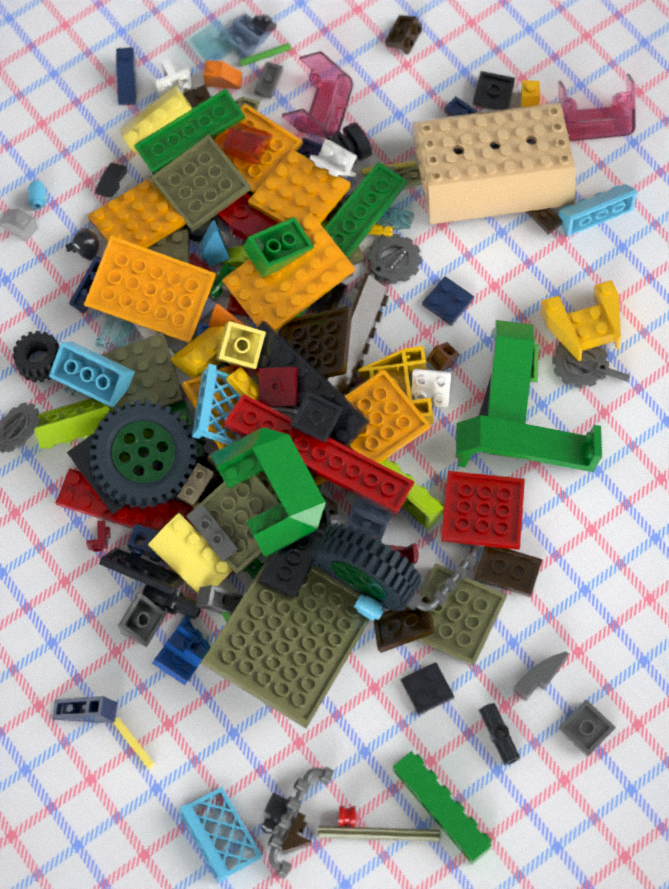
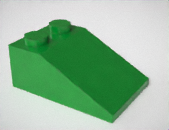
(277, 246)

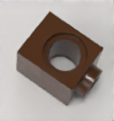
(442, 356)

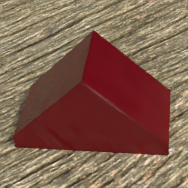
(246, 227)

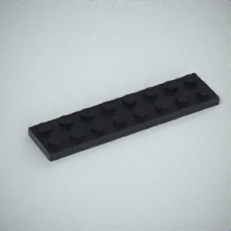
(279, 353)

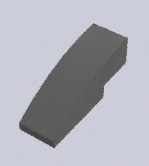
(540, 675)

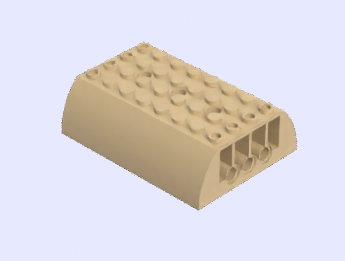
(495, 180)

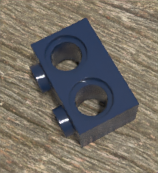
(148, 534)

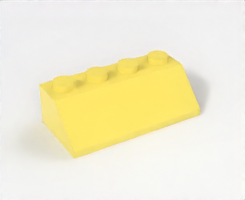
(156, 116)
(189, 554)

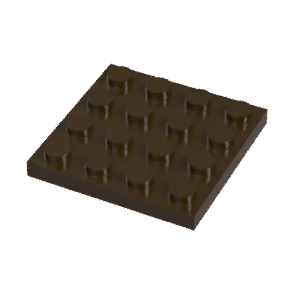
(322, 339)

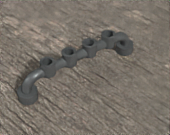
(449, 585)
(285, 822)

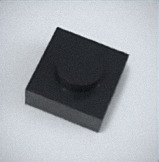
(264, 22)

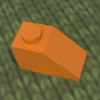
(221, 75)

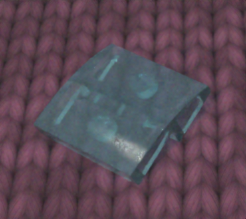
(214, 41)

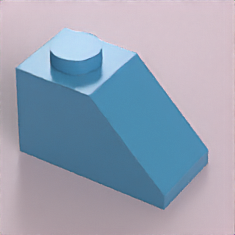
(213, 246)

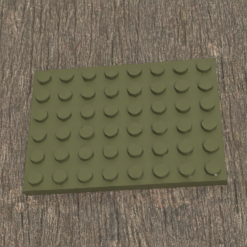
(289, 647)

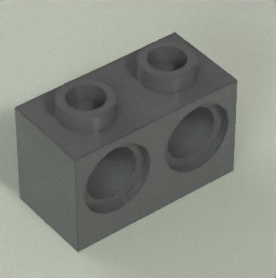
(218, 599)

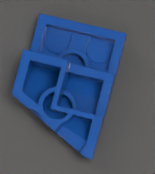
(182, 652)

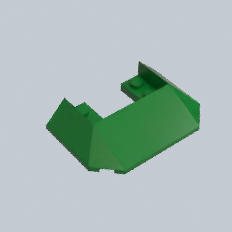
(288, 475)

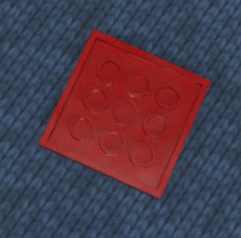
(483, 510)

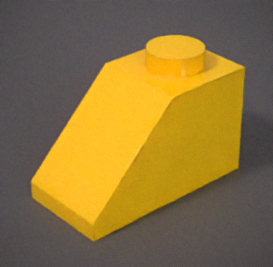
(530, 93)

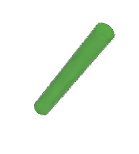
(271, 52)

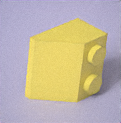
(240, 345)

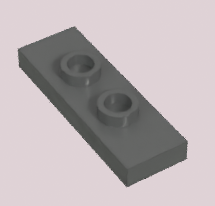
(212, 532)

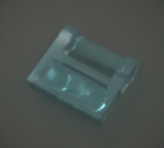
(123, 334)

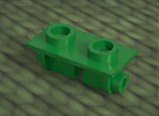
(216, 289)

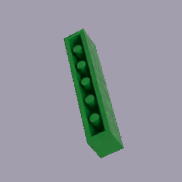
(442, 807)

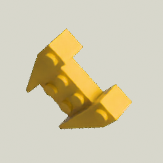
(587, 326)
(398, 367)

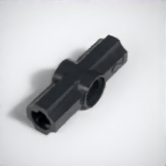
(173, 602)
(494, 722)

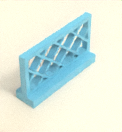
(204, 406)
(203, 839)

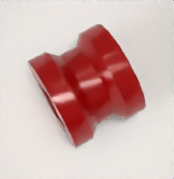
(347, 816)

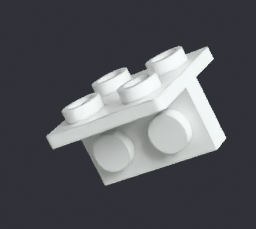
(173, 78)
(335, 159)
(431, 385)

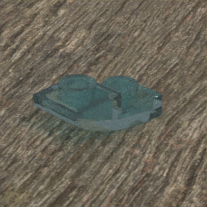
(397, 218)

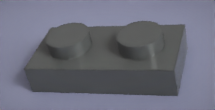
(268, 80)

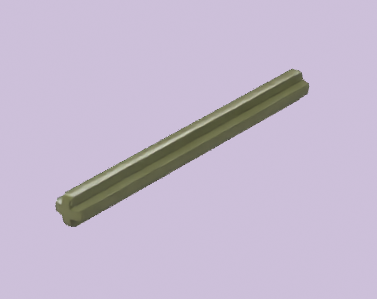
(379, 833)

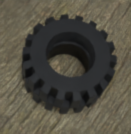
(30, 345)

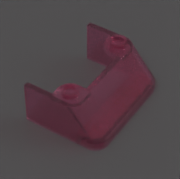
(330, 99)
(600, 122)

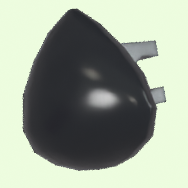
(84, 243)

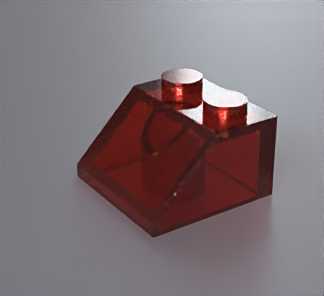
(246, 143)

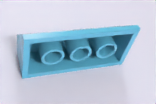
(597, 209)
(91, 373)

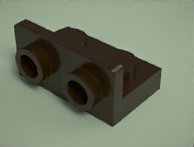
(404, 33)

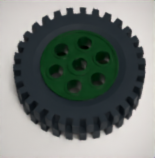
(118, 477)
(367, 566)

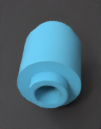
(36, 195)
(369, 607)

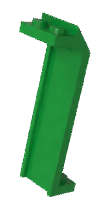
(510, 371)
(528, 443)

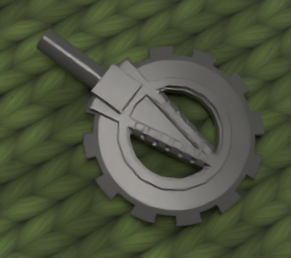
(384, 267)
(594, 367)
(18, 426)

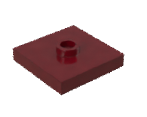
(278, 386)

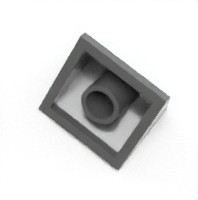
(141, 620)

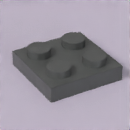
(586, 728)

